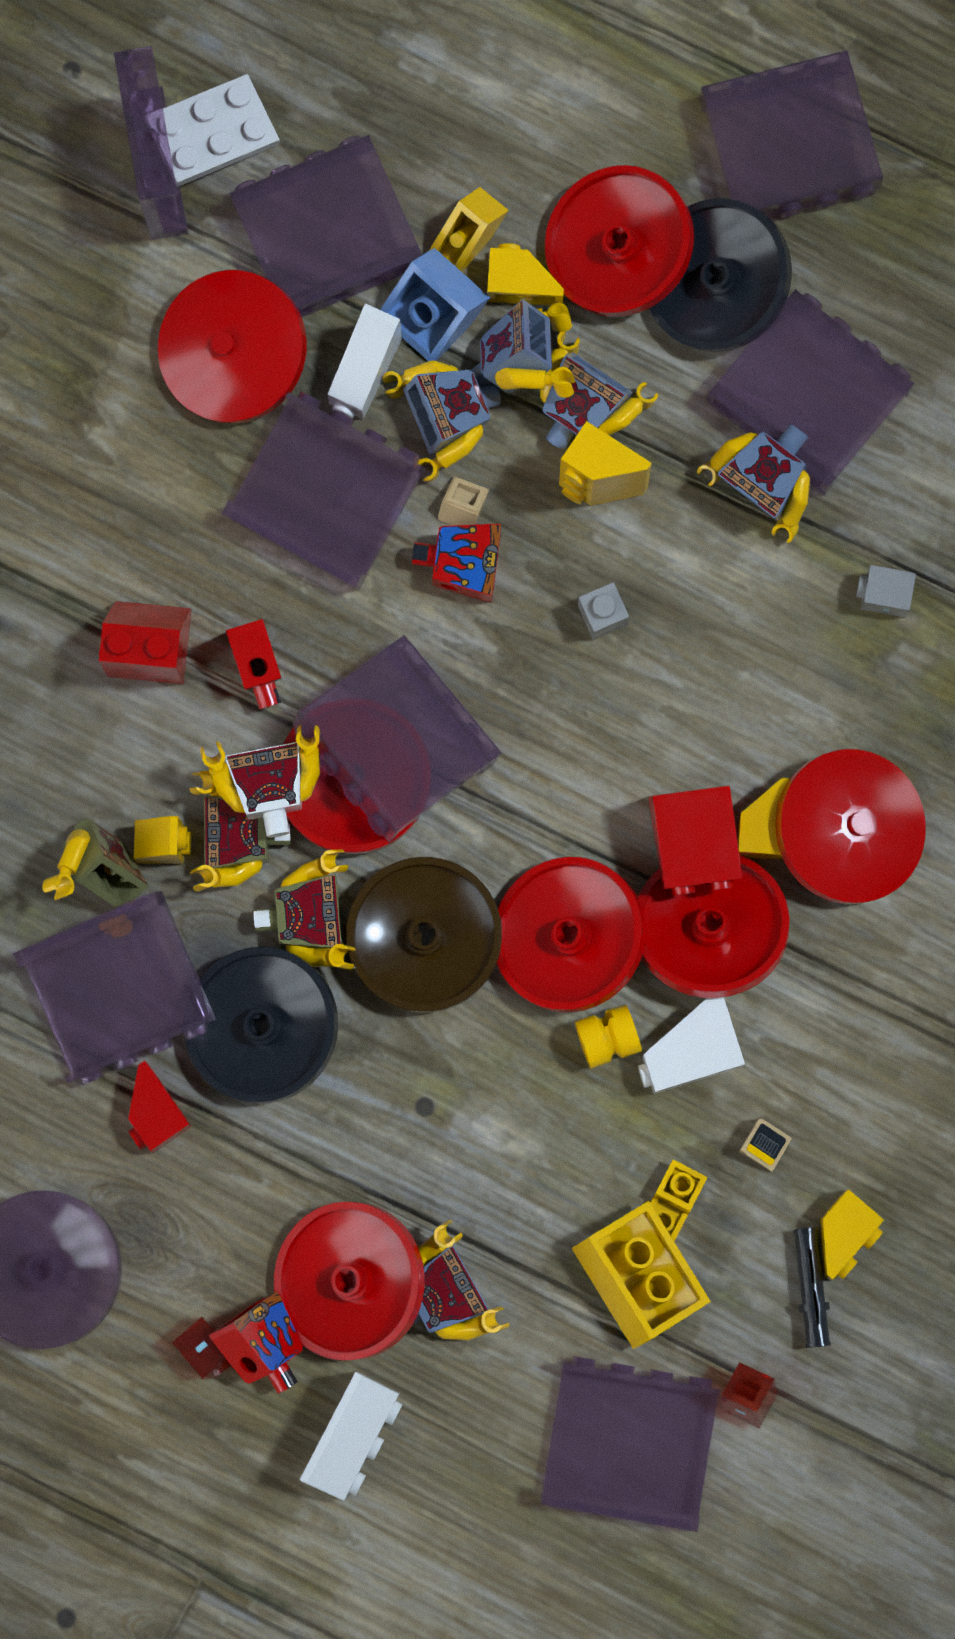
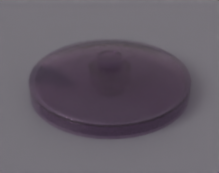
(54, 1269)

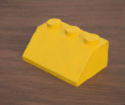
(601, 469)
(641, 1275)

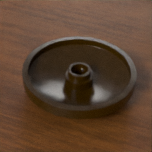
(424, 934)

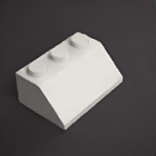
(351, 1437)

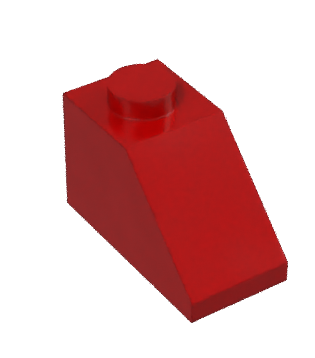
(154, 1112)

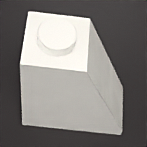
(365, 362)
(694, 1049)

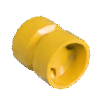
(608, 1036)

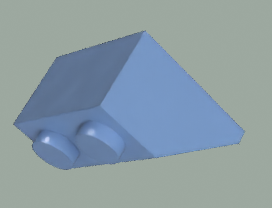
(434, 304)

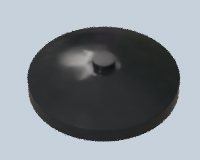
(732, 281)
(270, 1025)

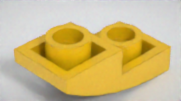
(677, 1196)

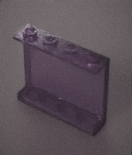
(793, 136)
(149, 143)
(327, 225)
(818, 380)
(326, 489)
(396, 738)
(117, 987)
(630, 1444)

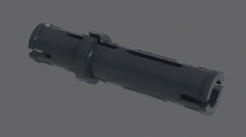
(816, 1330)

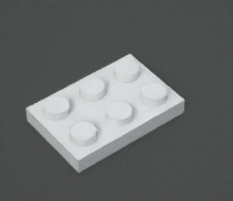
(217, 129)

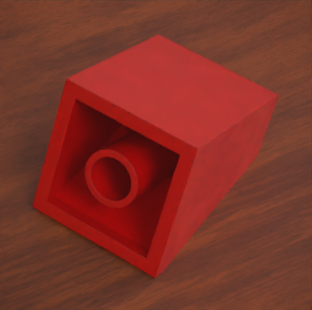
(145, 642)
(695, 839)

